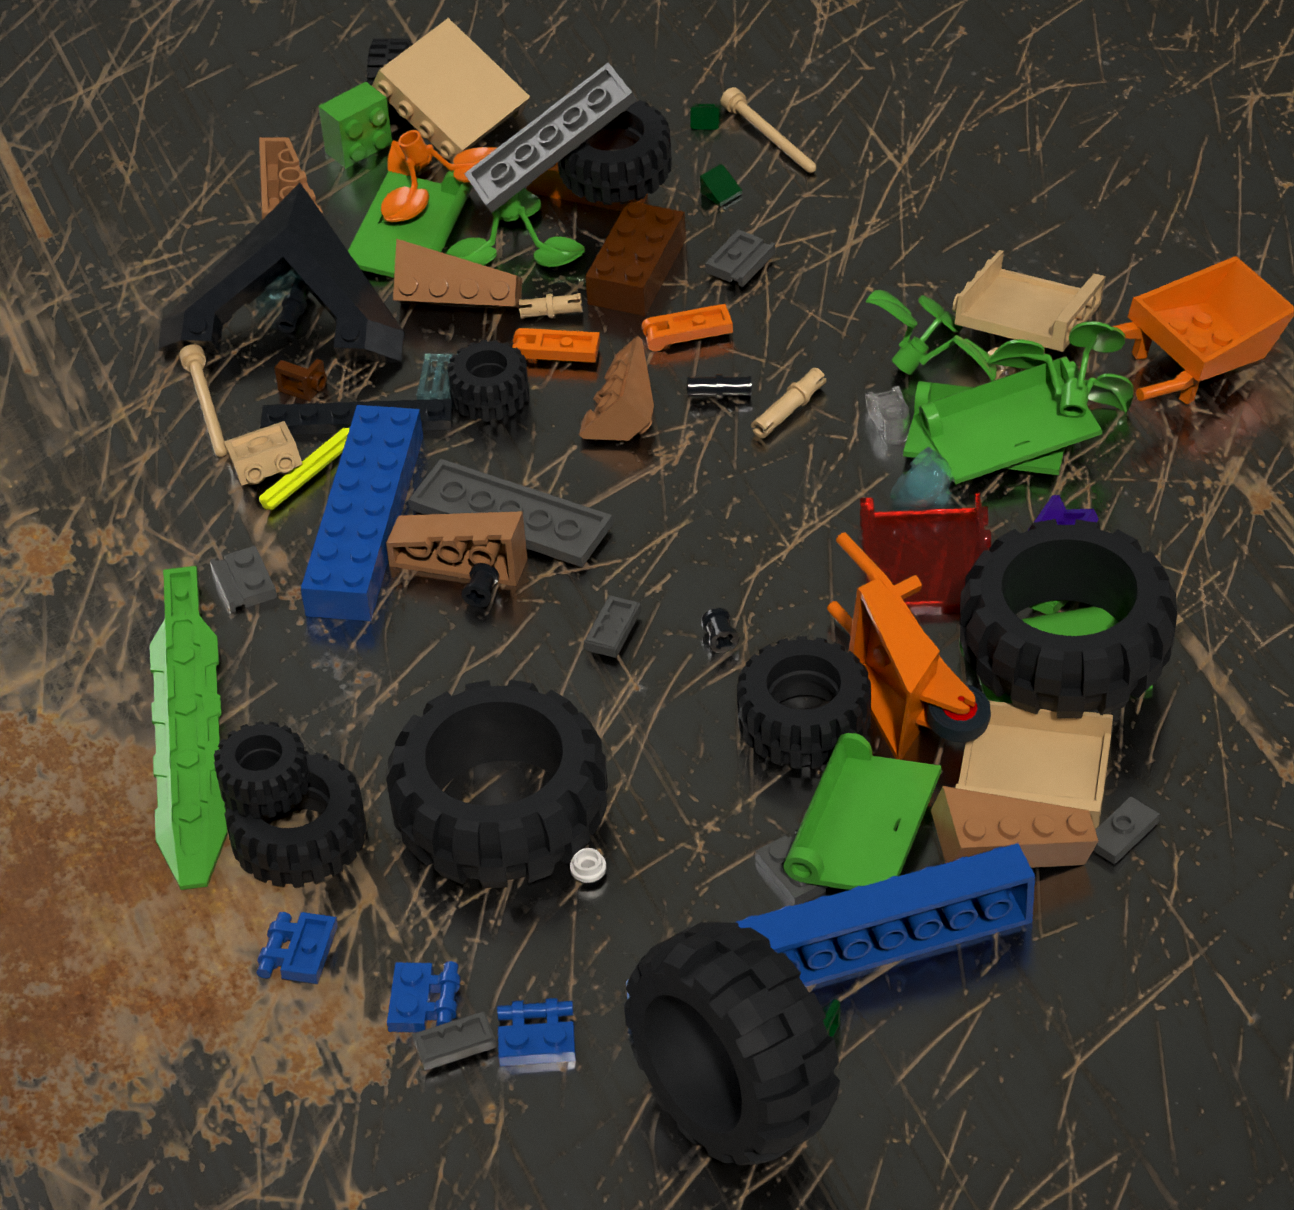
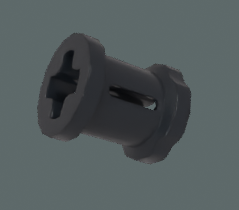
(478, 589)
(719, 630)

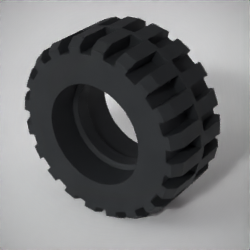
(632, 170)
(802, 669)
(310, 850)

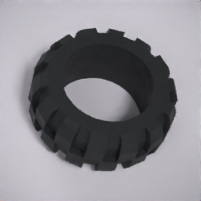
(1064, 670)
(509, 838)
(732, 1042)

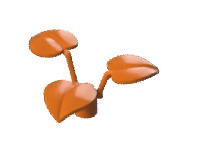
(412, 155)

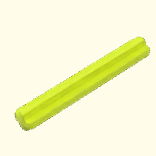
(301, 474)

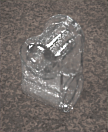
(889, 414)

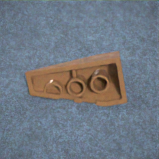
(624, 400)

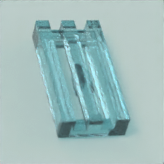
(422, 393)

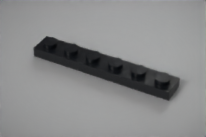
(332, 417)

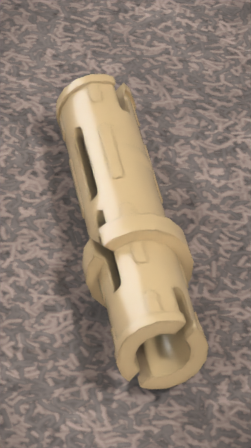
(796, 395)

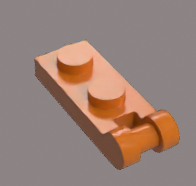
(686, 326)
(557, 344)

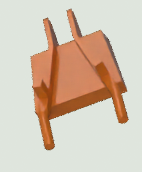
(1207, 324)

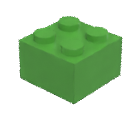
(355, 124)

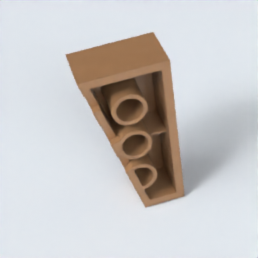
(279, 172)
(443, 279)
(458, 541)
(981, 821)

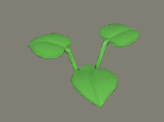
(552, 253)
(914, 351)
(1076, 392)

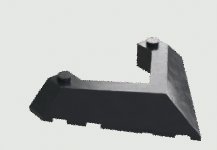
(297, 240)

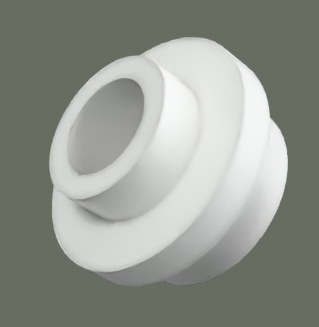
(588, 858)

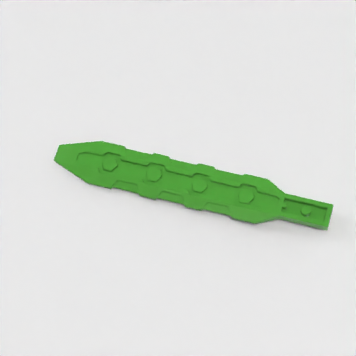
(186, 722)

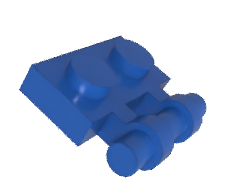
(307, 949)
(411, 996)
(536, 1042)

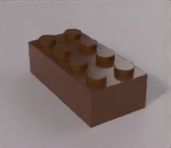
(636, 258)

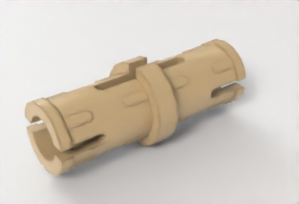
(550, 306)

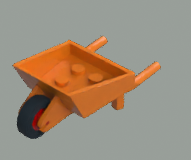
(904, 665)

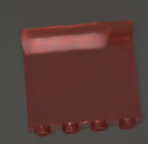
(930, 544)

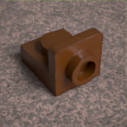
(300, 381)

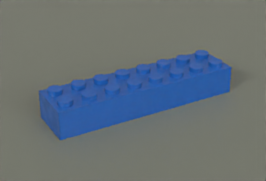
(360, 513)
(902, 915)

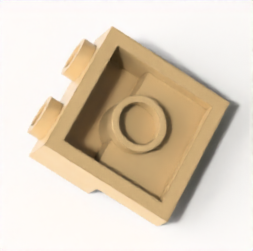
(263, 453)

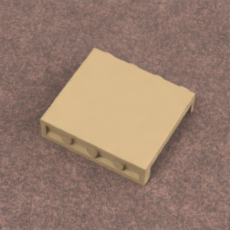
(450, 90)
(1025, 305)
(1040, 758)

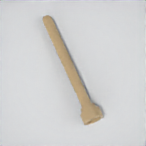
(735, 102)
(193, 360)

